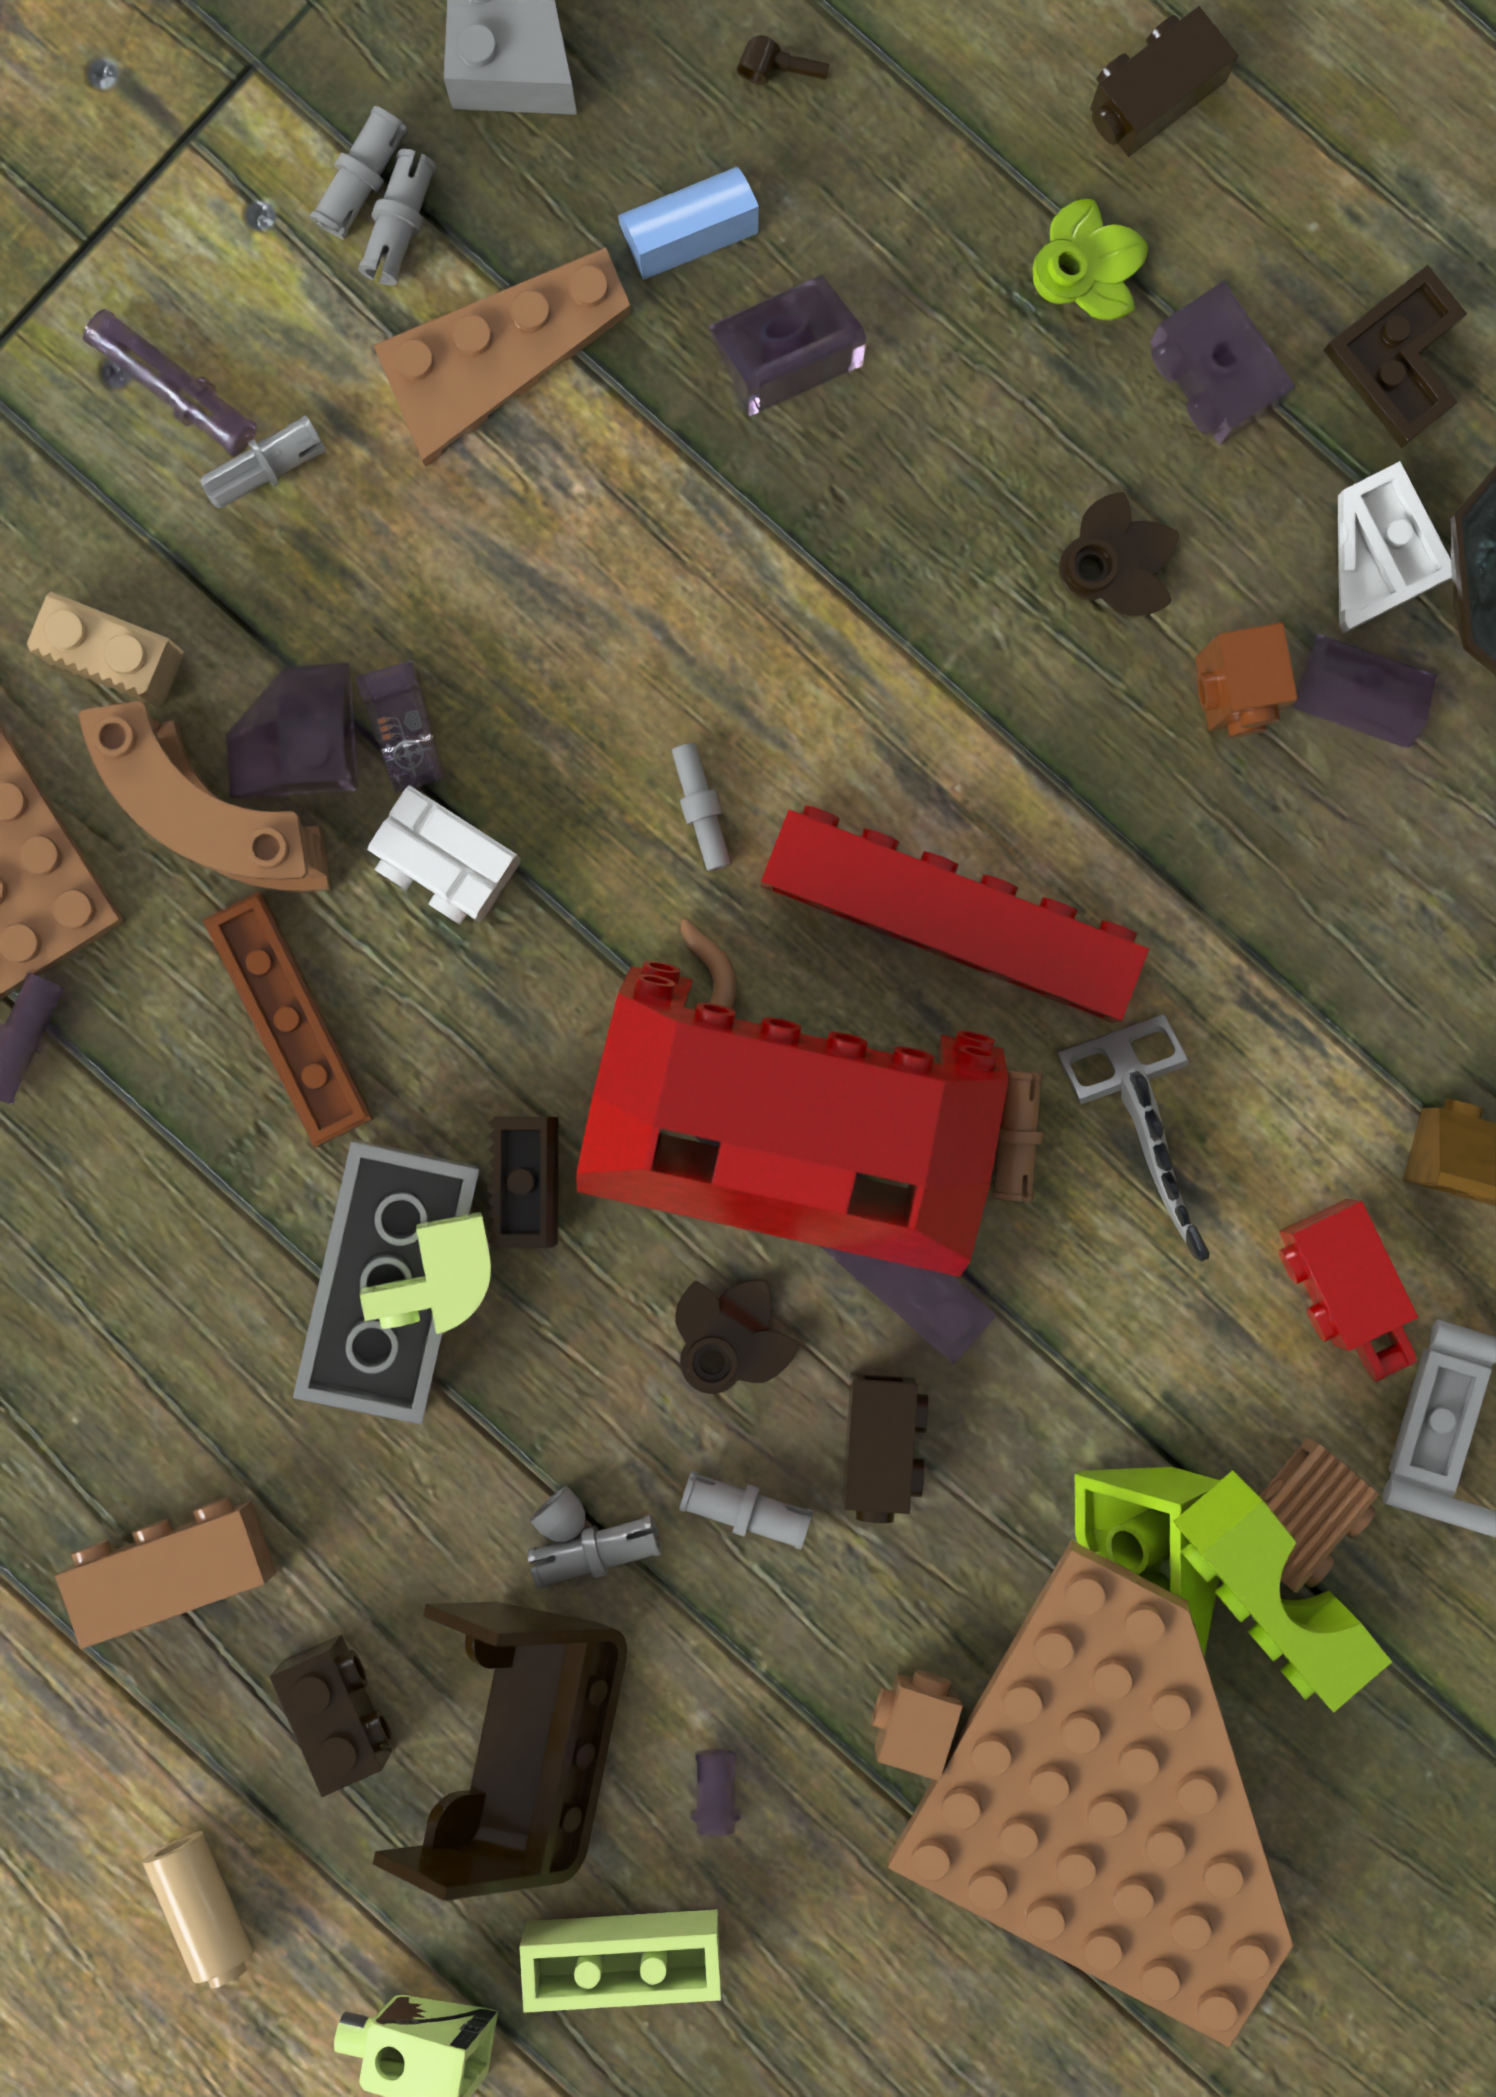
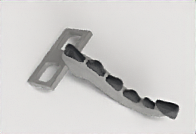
(1138, 1098)

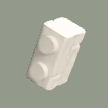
(443, 855)

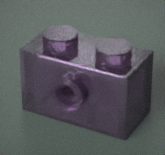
(1220, 364)

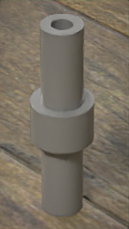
(701, 807)

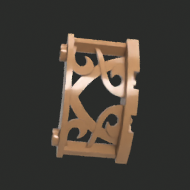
(165, 796)

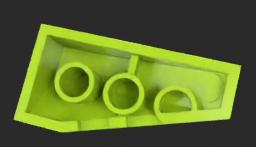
(1130, 1522)

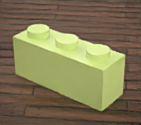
(620, 1961)

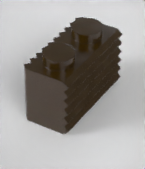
(524, 1182)

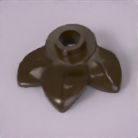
(1126, 555)
(736, 1328)

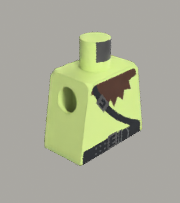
(420, 2047)

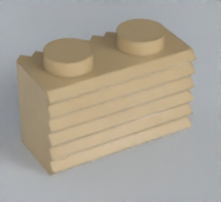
(105, 649)

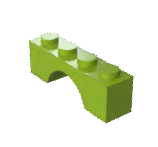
(1247, 1548)

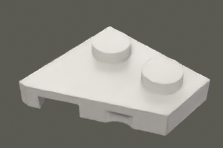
(1385, 547)

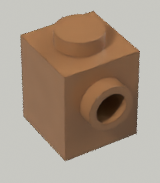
(916, 1723)

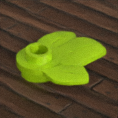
(1097, 258)

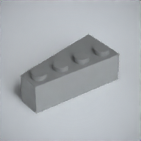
(506, 57)

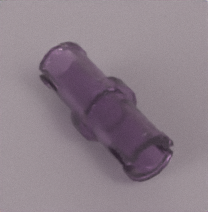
(24, 1031)

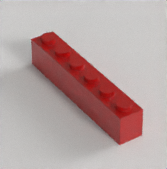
(953, 915)

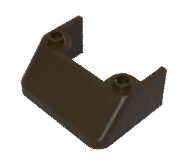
(536, 1755)

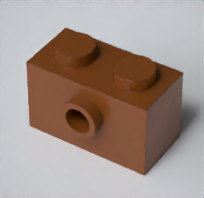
(1245, 679)

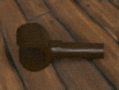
(765, 54)

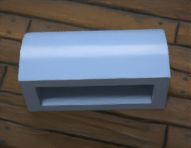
(690, 222)

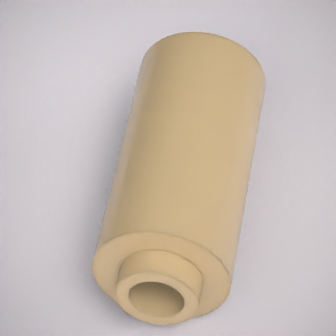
(199, 1910)

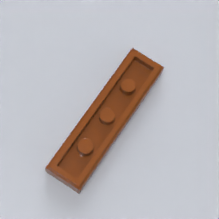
(288, 1019)

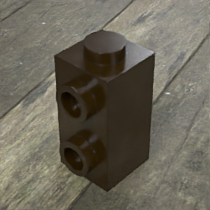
(1162, 81)
(880, 1446)

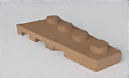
(486, 353)

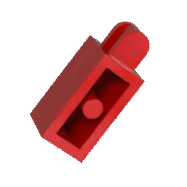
(1351, 1285)

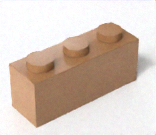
(164, 1571)

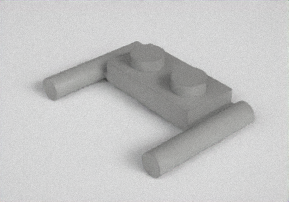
(1440, 1428)

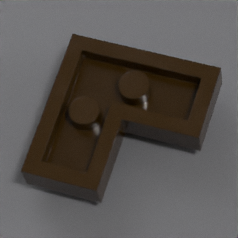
(1384, 360)

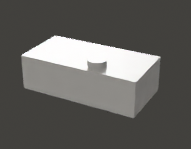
(373, 1244)

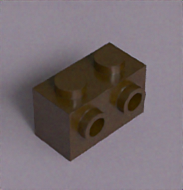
(333, 1715)

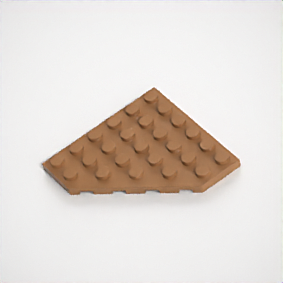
(1108, 1805)

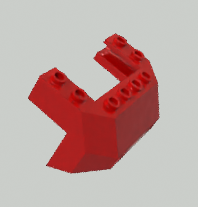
(793, 1127)

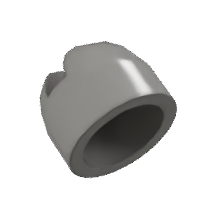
(560, 1516)

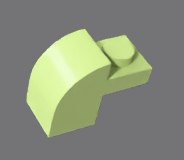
(454, 1280)

